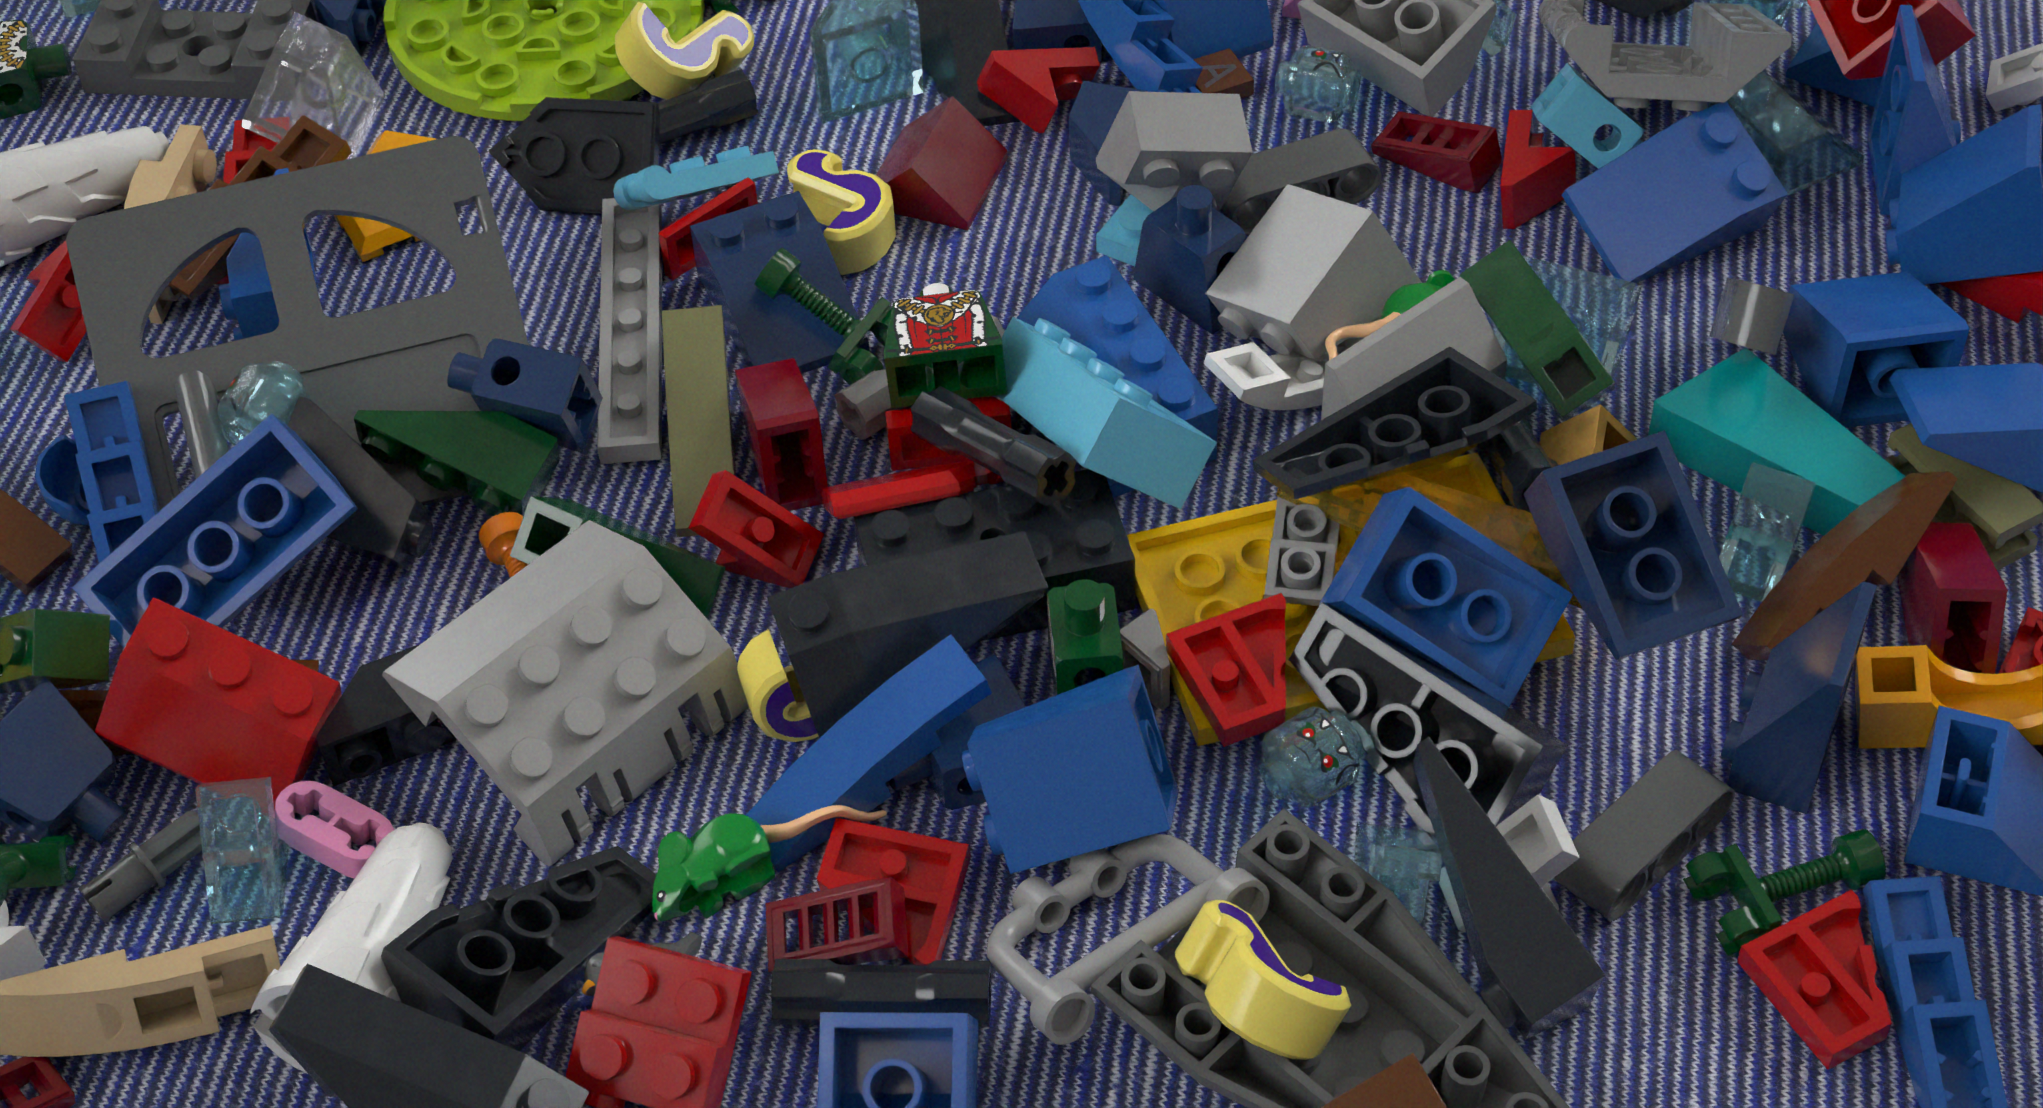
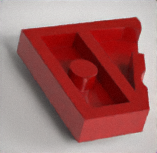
(1236, 668)
(925, 866)
(1822, 979)

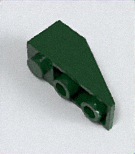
(1538, 331)
(473, 451)
(553, 519)
(53, 645)

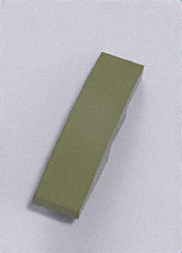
(696, 405)

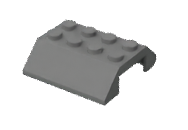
(1723, 54)
(575, 682)

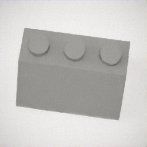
(1404, 46)
(1439, 321)

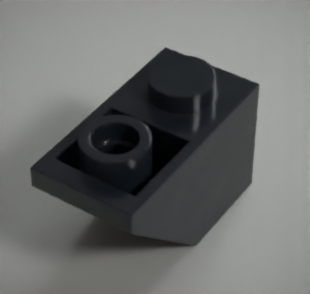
(374, 726)

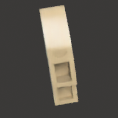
(182, 172)
(135, 1004)

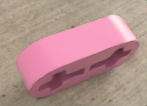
(339, 824)

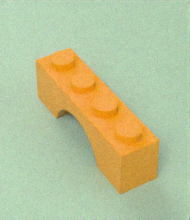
(1905, 685)

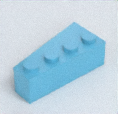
(1099, 414)

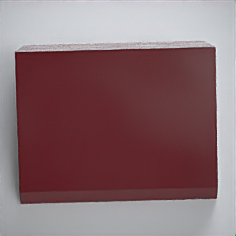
(943, 166)

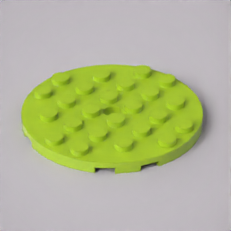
(510, 56)

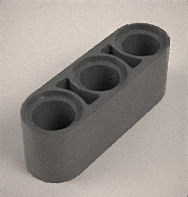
(1325, 164)
(1751, 315)
(1645, 834)

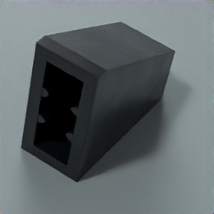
(389, 519)

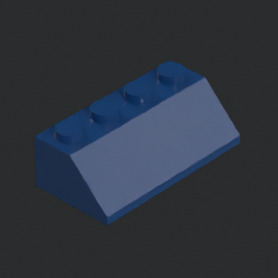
(1108, 318)
(223, 534)

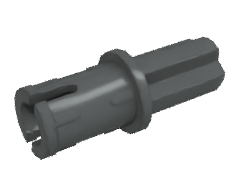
(144, 867)

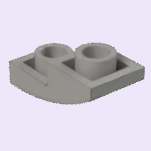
(1301, 553)

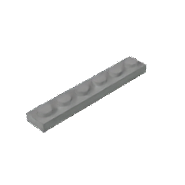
(630, 335)

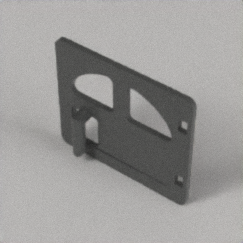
(348, 363)

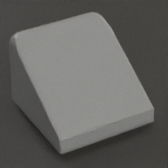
(1145, 647)

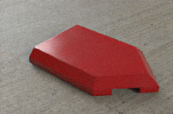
(905, 488)

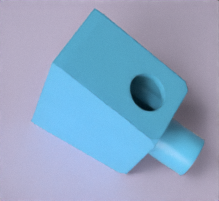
(1577, 108)

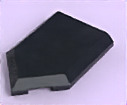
(578, 149)

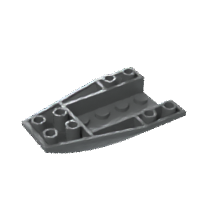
(1356, 933)

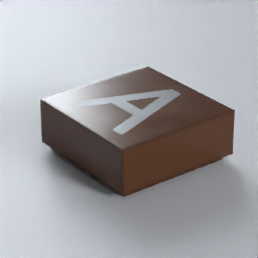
(1224, 75)

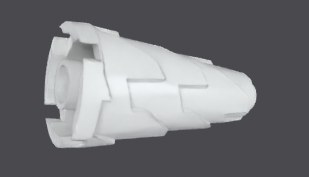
(62, 182)
(388, 896)

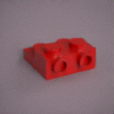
(658, 1029)

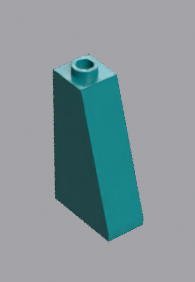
(1753, 414)

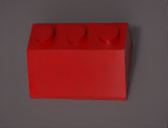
(1863, 29)
(214, 702)

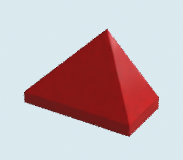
(676, 237)

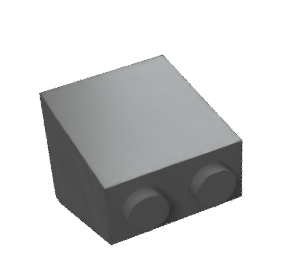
(1309, 272)

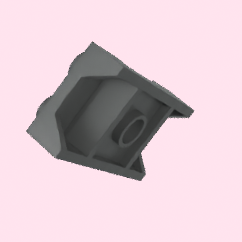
(151, 51)

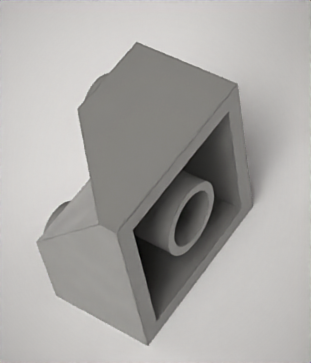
(1176, 142)

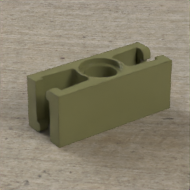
(1992, 504)

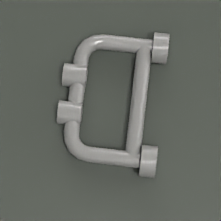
(1060, 1003)

